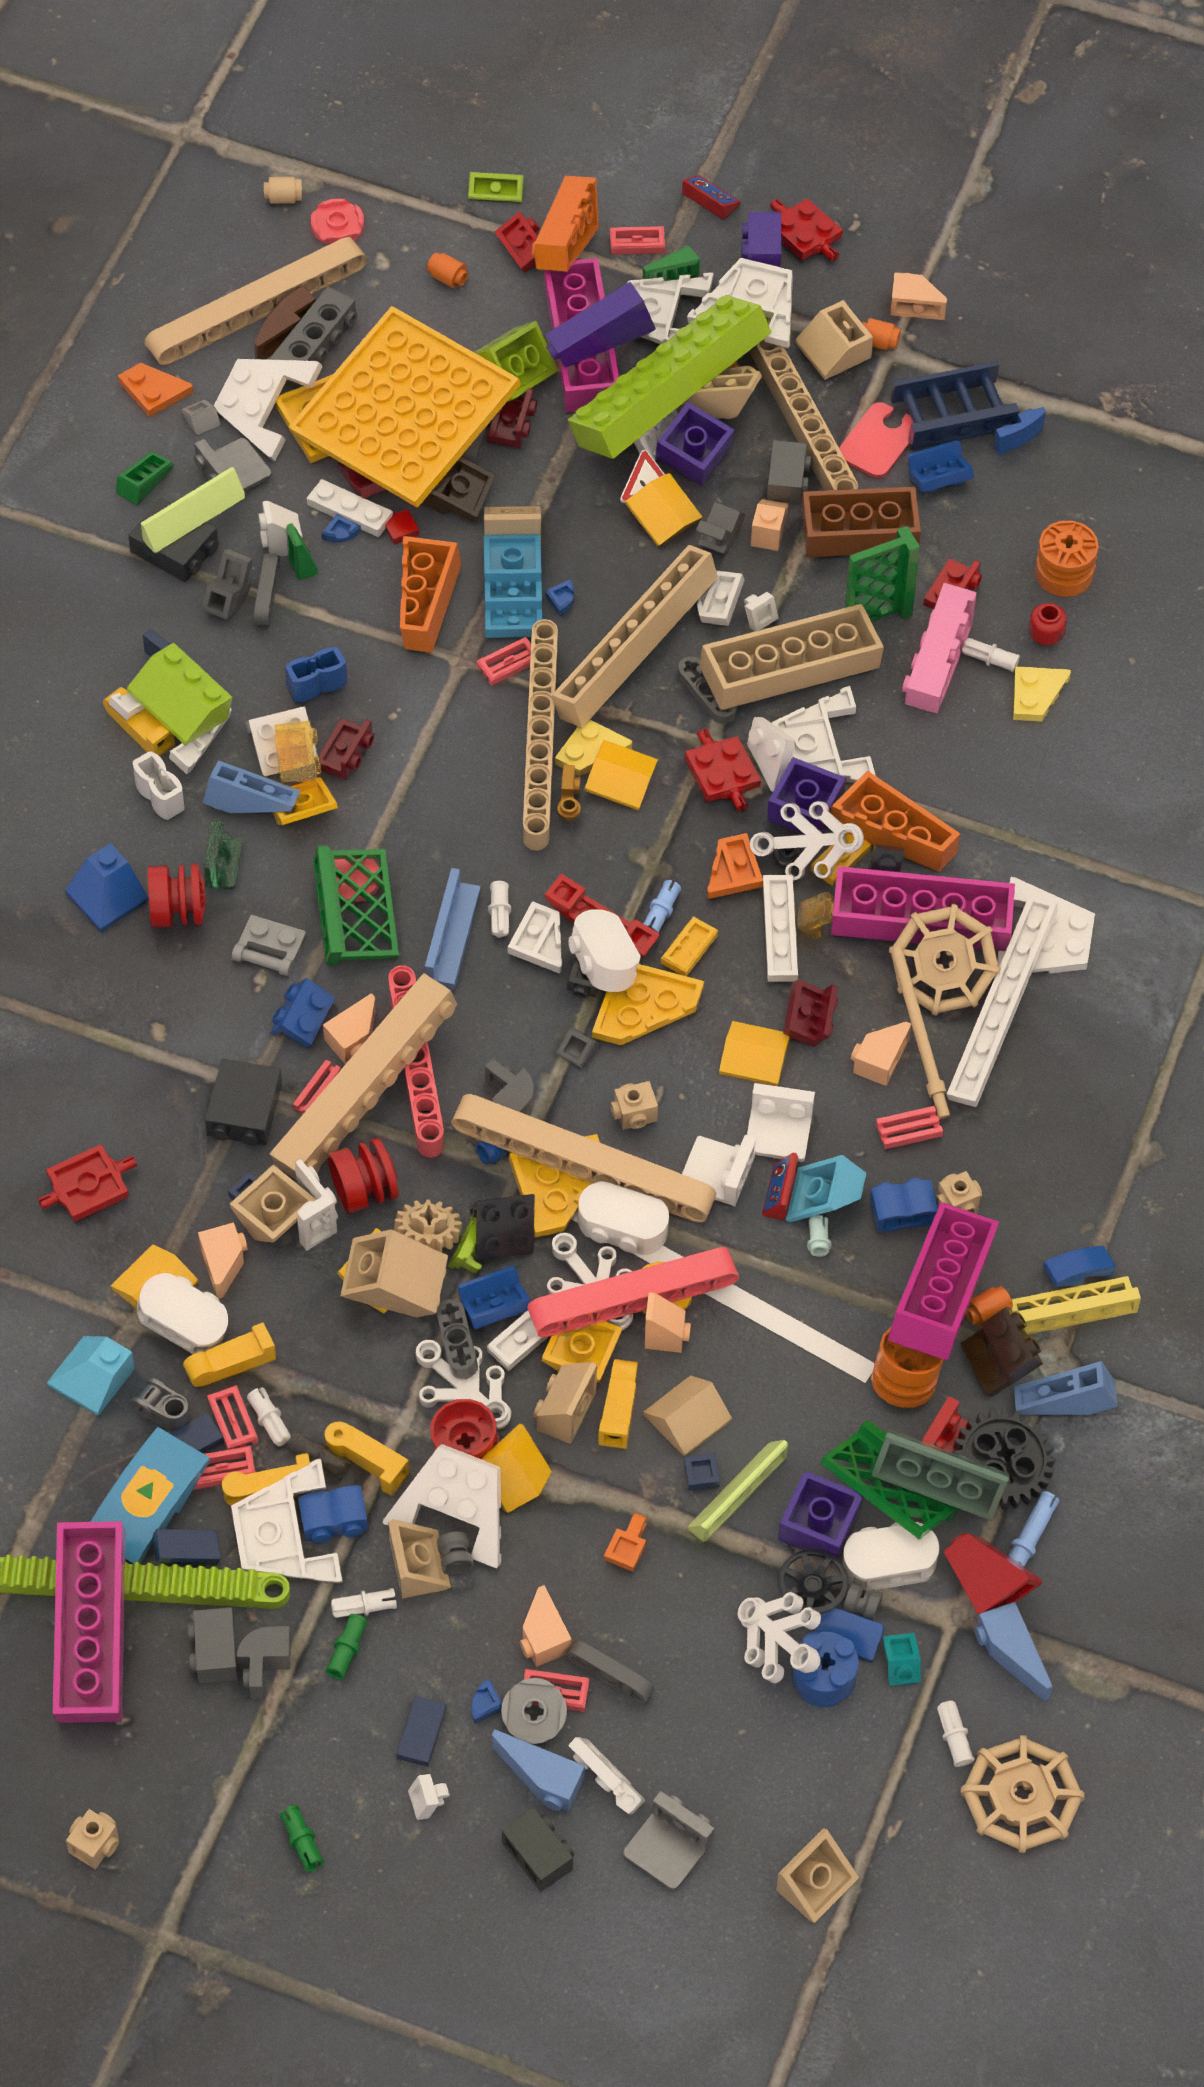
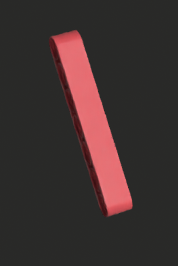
(419, 1074)
(630, 1292)

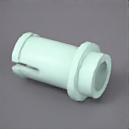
(819, 1243)

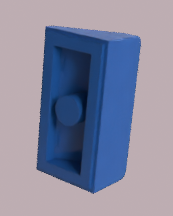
(861, 1631)

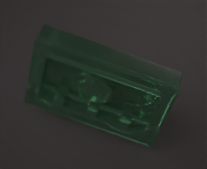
(222, 857)

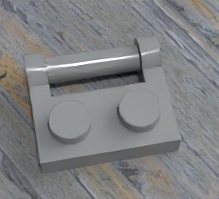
(273, 939)

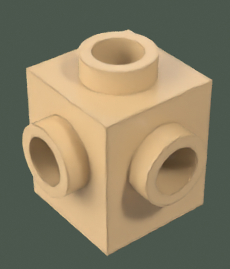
(634, 1105)
(959, 1192)
(92, 1838)

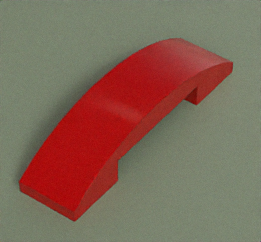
(571, 901)

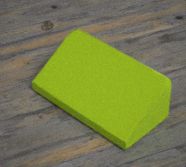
(495, 187)

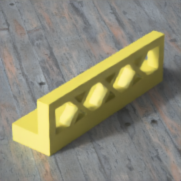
(1077, 1310)

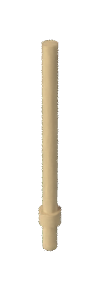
(935, 1086)

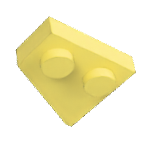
(1036, 691)
(584, 745)

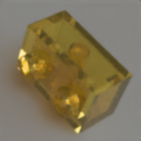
(296, 753)

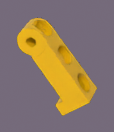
(142, 727)
(231, 1357)
(619, 1404)
(369, 1454)
(238, 1485)

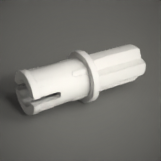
(990, 654)
(499, 909)
(269, 1416)
(363, 1603)
(955, 1734)

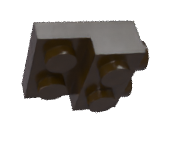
(461, 490)
(1002, 1351)

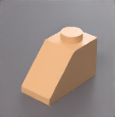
(916, 298)
(769, 524)
(351, 1028)
(881, 1052)
(223, 1255)
(665, 1325)
(544, 1631)

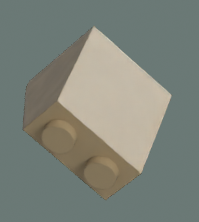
(394, 1273)

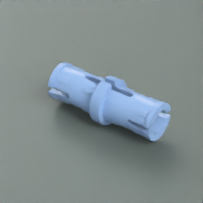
(662, 906)

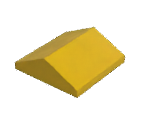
(663, 509)
(620, 774)
(313, 800)
(754, 1053)
(150, 1263)
(583, 1345)
(522, 1468)

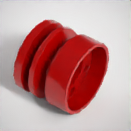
(175, 895)
(367, 1174)
(465, 1425)

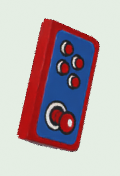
(709, 196)
(780, 1187)

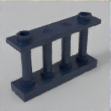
(953, 427)

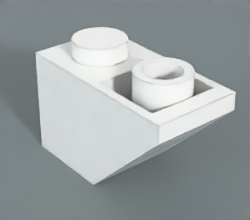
(274, 523)

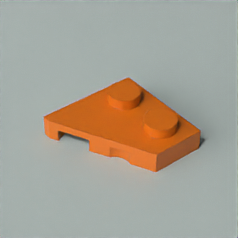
(153, 388)
(734, 868)

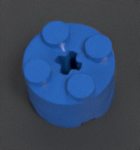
(833, 1685)

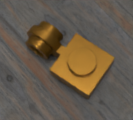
(568, 807)

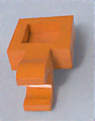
(627, 1546)

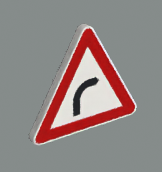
(642, 474)

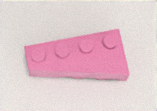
(940, 648)

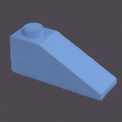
(245, 792)
(1068, 1393)
(1012, 1647)
(546, 1774)

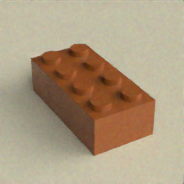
(856, 519)

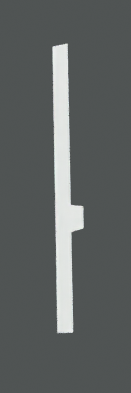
(779, 1323)

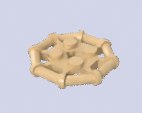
(955, 945)
(1014, 1809)

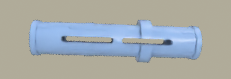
(1024, 1546)

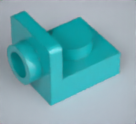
(902, 1659)

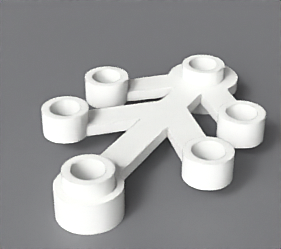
(812, 840)
(582, 1271)
(463, 1388)
(754, 1615)

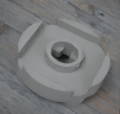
(522, 1696)

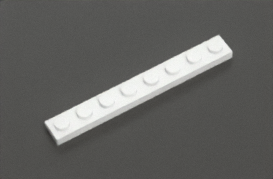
(1002, 1001)

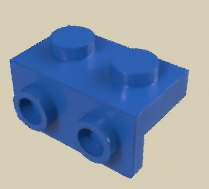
(939, 467)
(302, 1012)
(493, 1297)

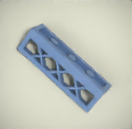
(452, 930)

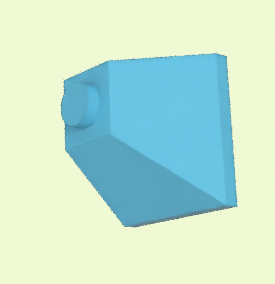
(825, 1187)
(93, 1372)

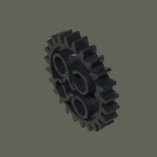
(1030, 1454)

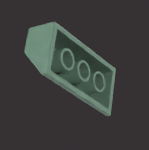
(940, 1474)

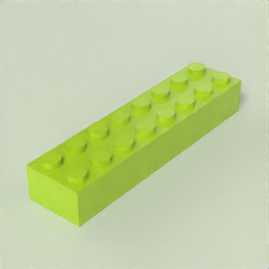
(669, 376)

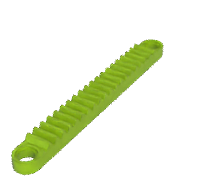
(157, 1583)

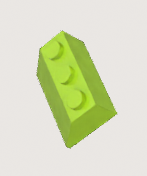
(522, 354)
(180, 694)

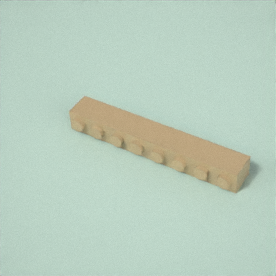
(635, 636)
(365, 1076)

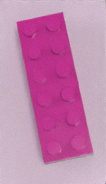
(565, 297)
(881, 902)
(943, 1281)
(89, 1622)

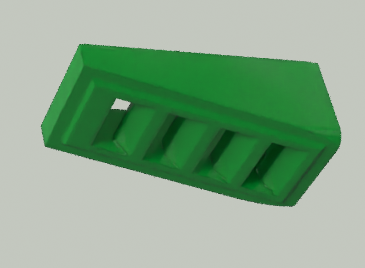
(673, 265)
(136, 490)
(299, 555)

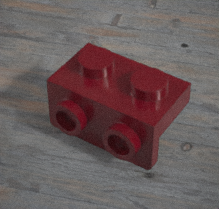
(512, 421)
(345, 748)
(810, 1013)

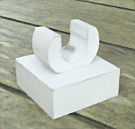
(760, 610)
(426, 1796)

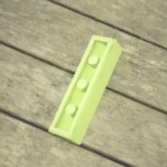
(192, 510)
(739, 1490)

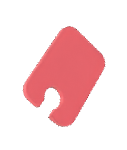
(872, 445)

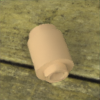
(283, 190)

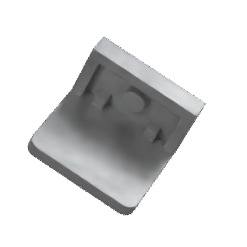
(239, 455)
(670, 1841)

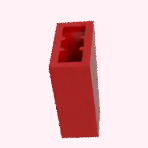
(988, 1573)

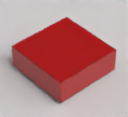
(401, 525)

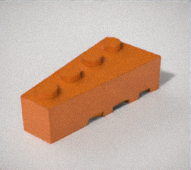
(568, 225)
(427, 587)
(897, 822)

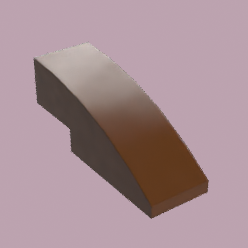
(282, 322)

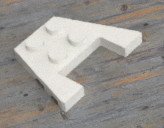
(761, 285)
(663, 298)
(253, 392)
(815, 737)
(183, 756)
(1069, 935)
(460, 1488)
(270, 1530)

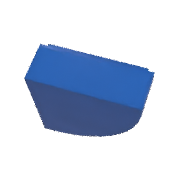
(340, 530)
(561, 596)
(485, 1702)

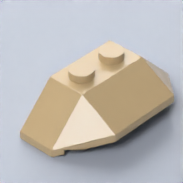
(726, 392)

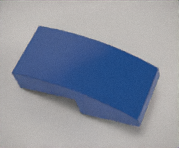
(1027, 426)
(1076, 1265)

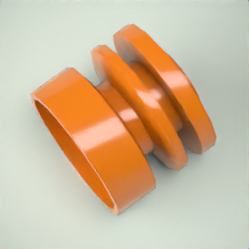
(1066, 558)
(904, 1374)

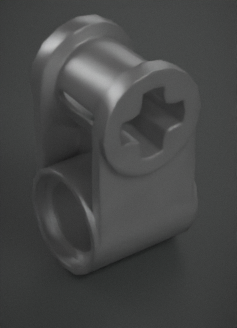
(157, 1404)

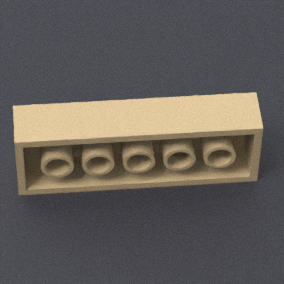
(791, 656)

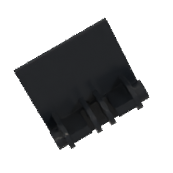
(504, 1226)

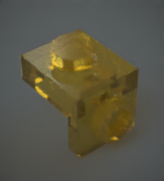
(815, 913)

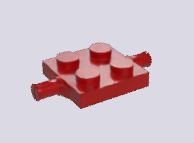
(807, 229)
(722, 769)
(87, 1183)

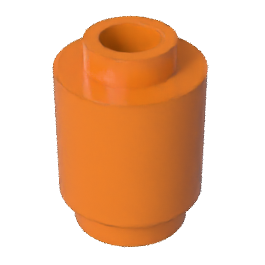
(447, 270)
(884, 334)
(988, 1304)

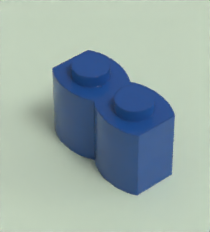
(316, 674)
(903, 1204)
(333, 1514)

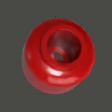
(1047, 624)

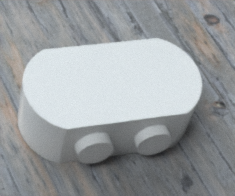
(604, 950)
(623, 1218)
(182, 1313)
(889, 1557)

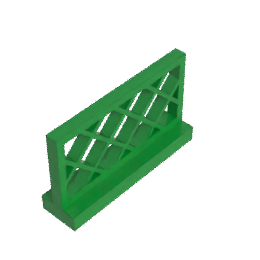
(901, 577)
(329, 905)
(867, 1444)

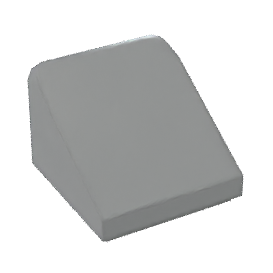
(201, 417)

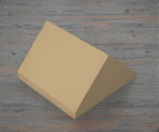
(512, 520)
(270, 1205)
(689, 1414)
(416, 1559)
(816, 1877)

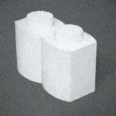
(158, 785)

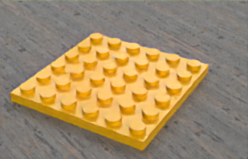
(404, 406)

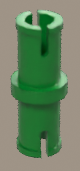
(346, 1646)
(301, 1838)

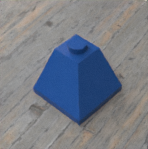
(106, 888)

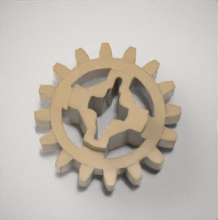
(429, 1224)

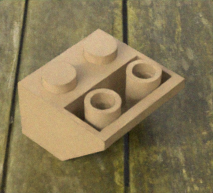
(835, 340)

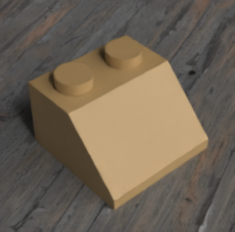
(567, 1400)

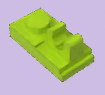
(466, 1250)

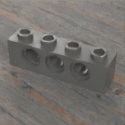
(318, 330)

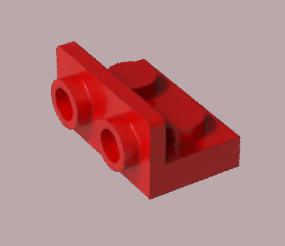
(518, 237)
(956, 575)
(946, 1426)

